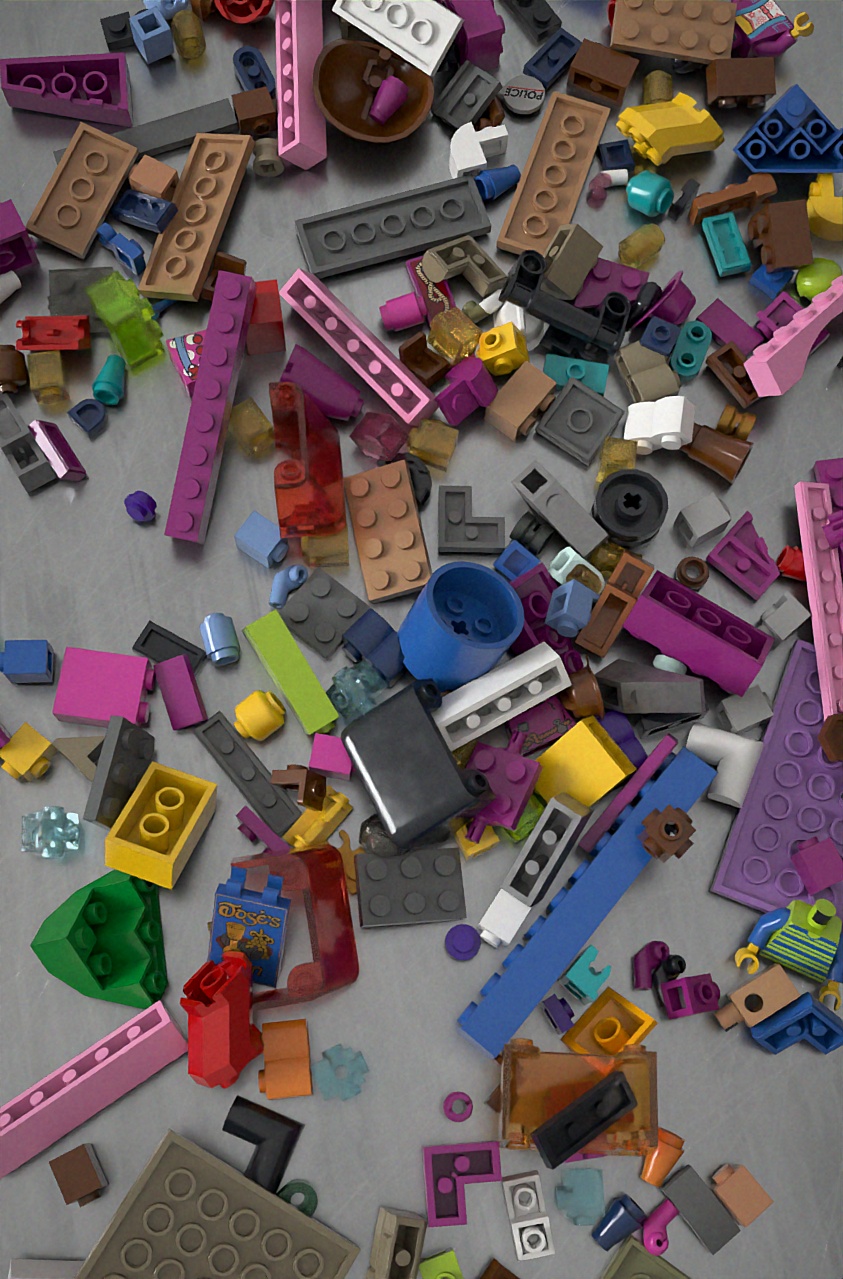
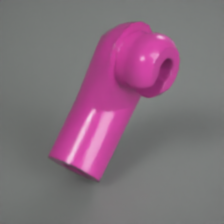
(655, 1228)

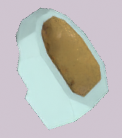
(571, 565)

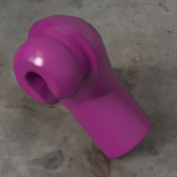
(645, 961)

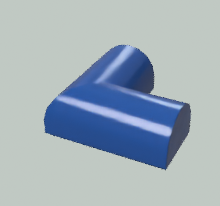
(799, 1020)

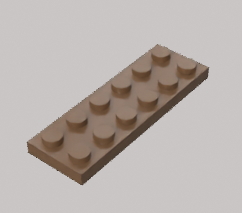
(553, 173)
(204, 204)

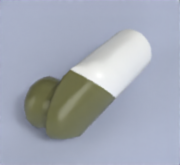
(483, 309)

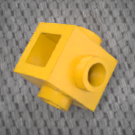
(503, 349)

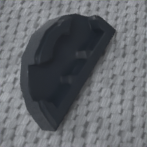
(419, 474)

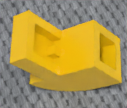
(824, 209)

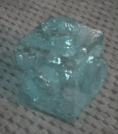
(355, 689)
(50, 832)
(325, 1073)

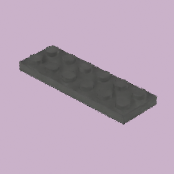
(392, 226)

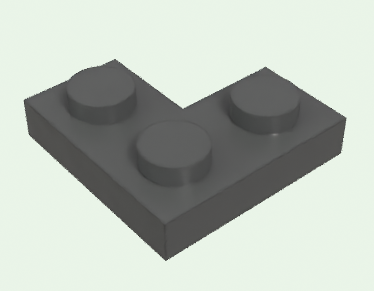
(460, 530)

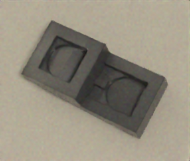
(700, 1209)

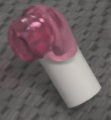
(606, 179)

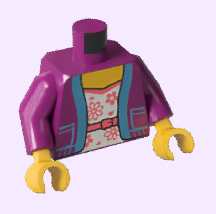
(765, 30)

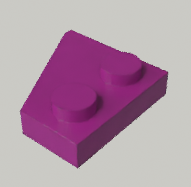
(610, 277)
(745, 558)

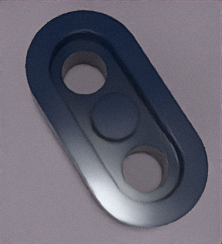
(255, 76)

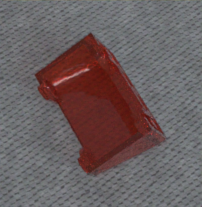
(311, 483)

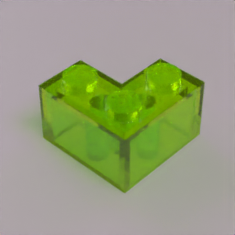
(126, 318)

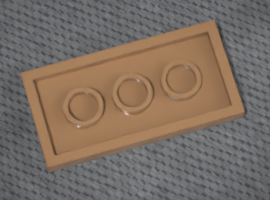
(675, 28)
(82, 190)
(388, 531)

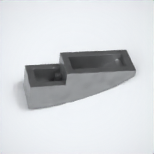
(22, 448)

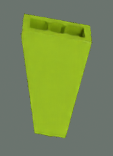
(291, 673)

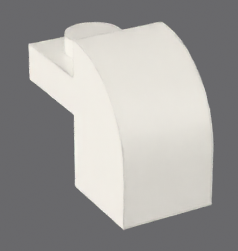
(472, 148)

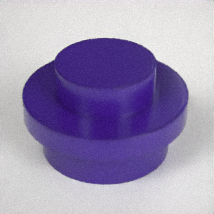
(140, 506)
(462, 942)

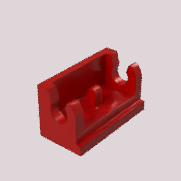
(54, 333)

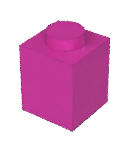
(330, 758)

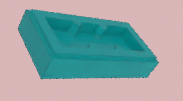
(726, 244)
(589, 373)

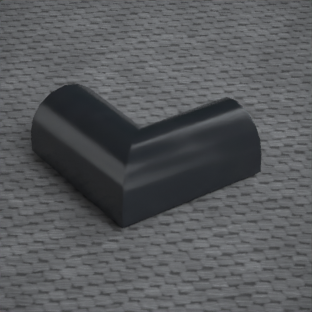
(271, 1133)

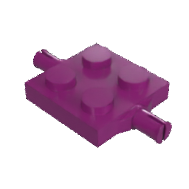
(510, 779)

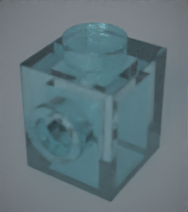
(581, 1195)

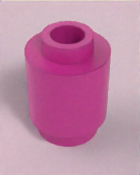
(403, 312)

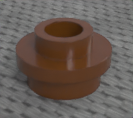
(695, 564)

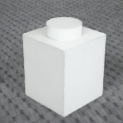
(502, 919)

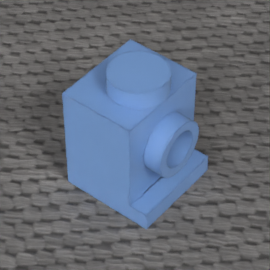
(570, 608)

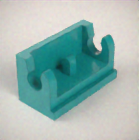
(581, 979)

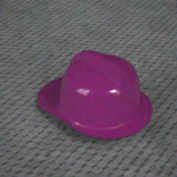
(674, 303)

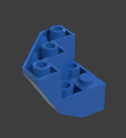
(792, 138)

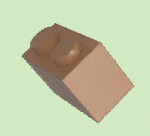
(521, 401)

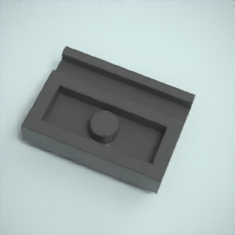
(466, 96)

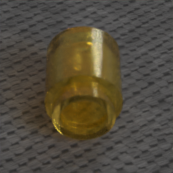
(188, 34)
(657, 88)
(641, 245)

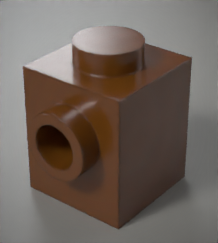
(255, 111)
(79, 1175)

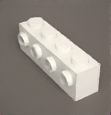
(500, 695)

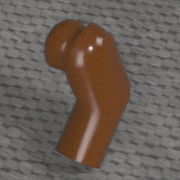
(495, 117)

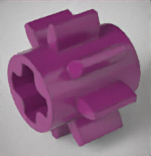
(834, 530)

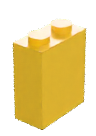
(583, 765)

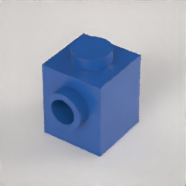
(27, 661)

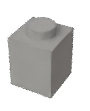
(703, 520)
(745, 712)

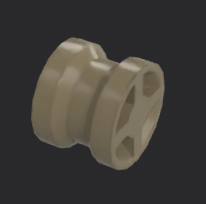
(267, 159)

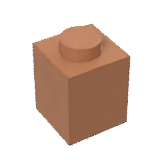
(154, 178)
(740, 1193)

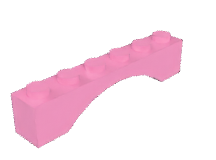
(783, 358)

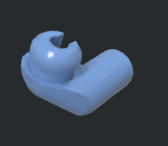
(284, 582)

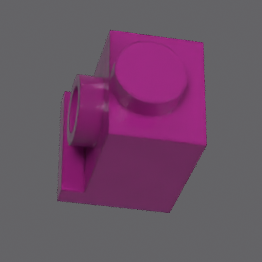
(699, 994)

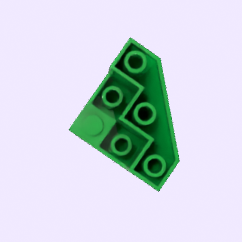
(108, 941)

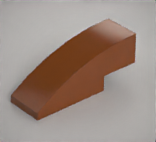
(615, 603)

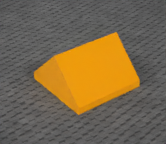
(609, 1026)

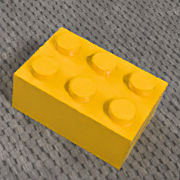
(160, 825)

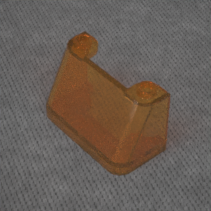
(543, 1083)

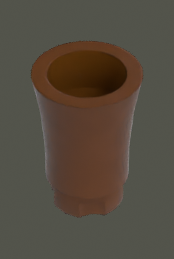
(718, 451)

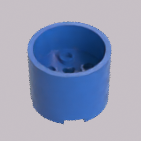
(460, 625)

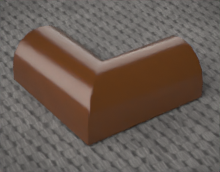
(729, 368)

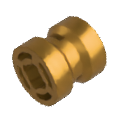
(728, 421)

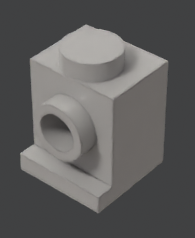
(783, 618)

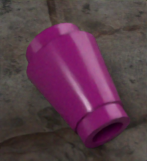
(389, 98)

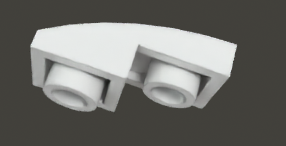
(527, 1215)

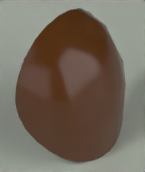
(348, 82)

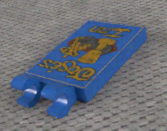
(250, 924)

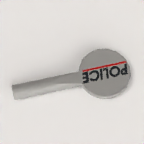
(523, 94)

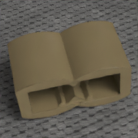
(646, 373)

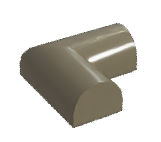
(464, 258)

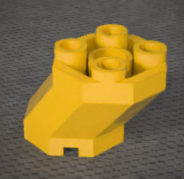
(670, 129)

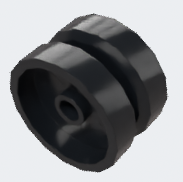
(630, 508)

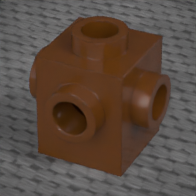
(655, 839)

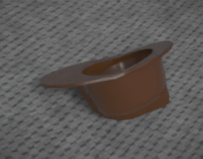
(583, 695)

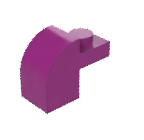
(468, 388)

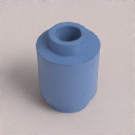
(220, 639)

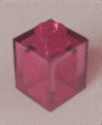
(379, 436)

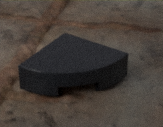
(690, 191)

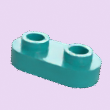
(690, 348)

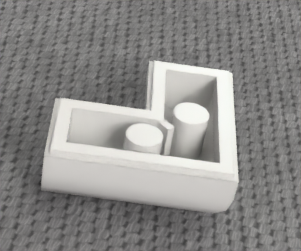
(735, 760)

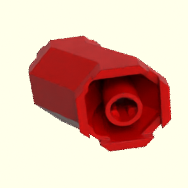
(221, 1021)

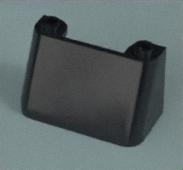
(411, 769)

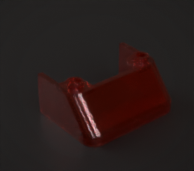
(321, 876)

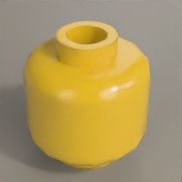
(259, 715)

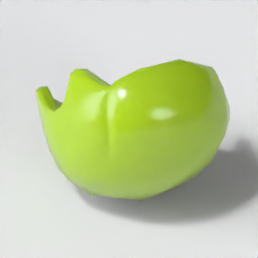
(817, 277)

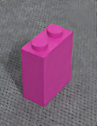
(103, 685)

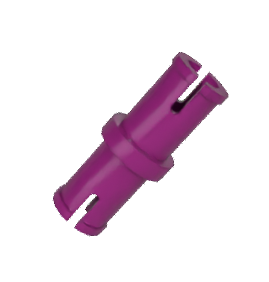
(467, 1108)

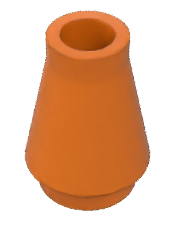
(664, 1158)

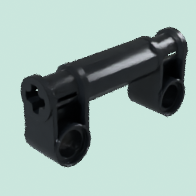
(602, 328)

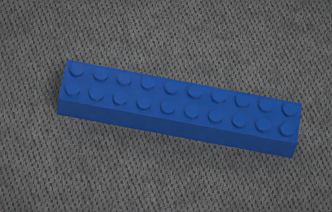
(581, 909)

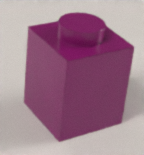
(818, 864)

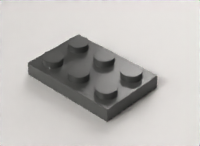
(118, 771)
(410, 887)

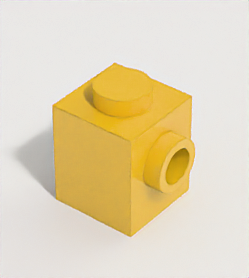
(27, 754)

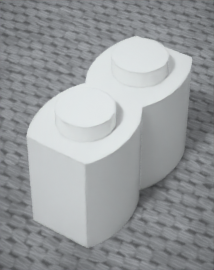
(660, 424)

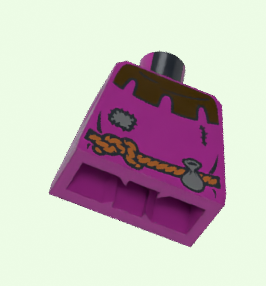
(542, 724)

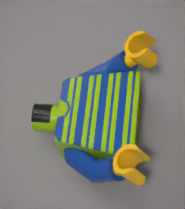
(803, 940)

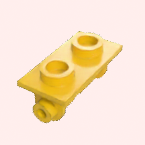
(317, 826)

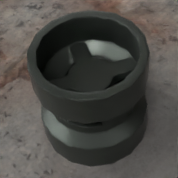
(532, 533)

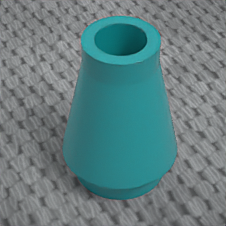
(109, 383)

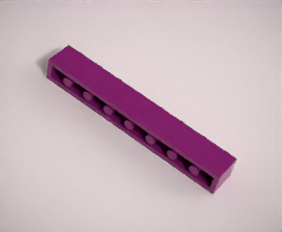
(211, 407)

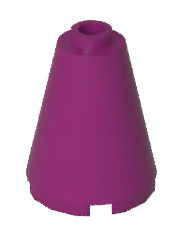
(323, 385)

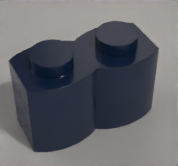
(377, 642)

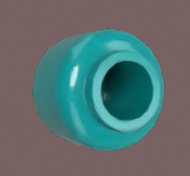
(650, 193)

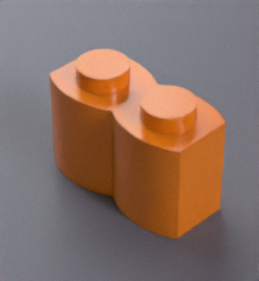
(286, 1060)

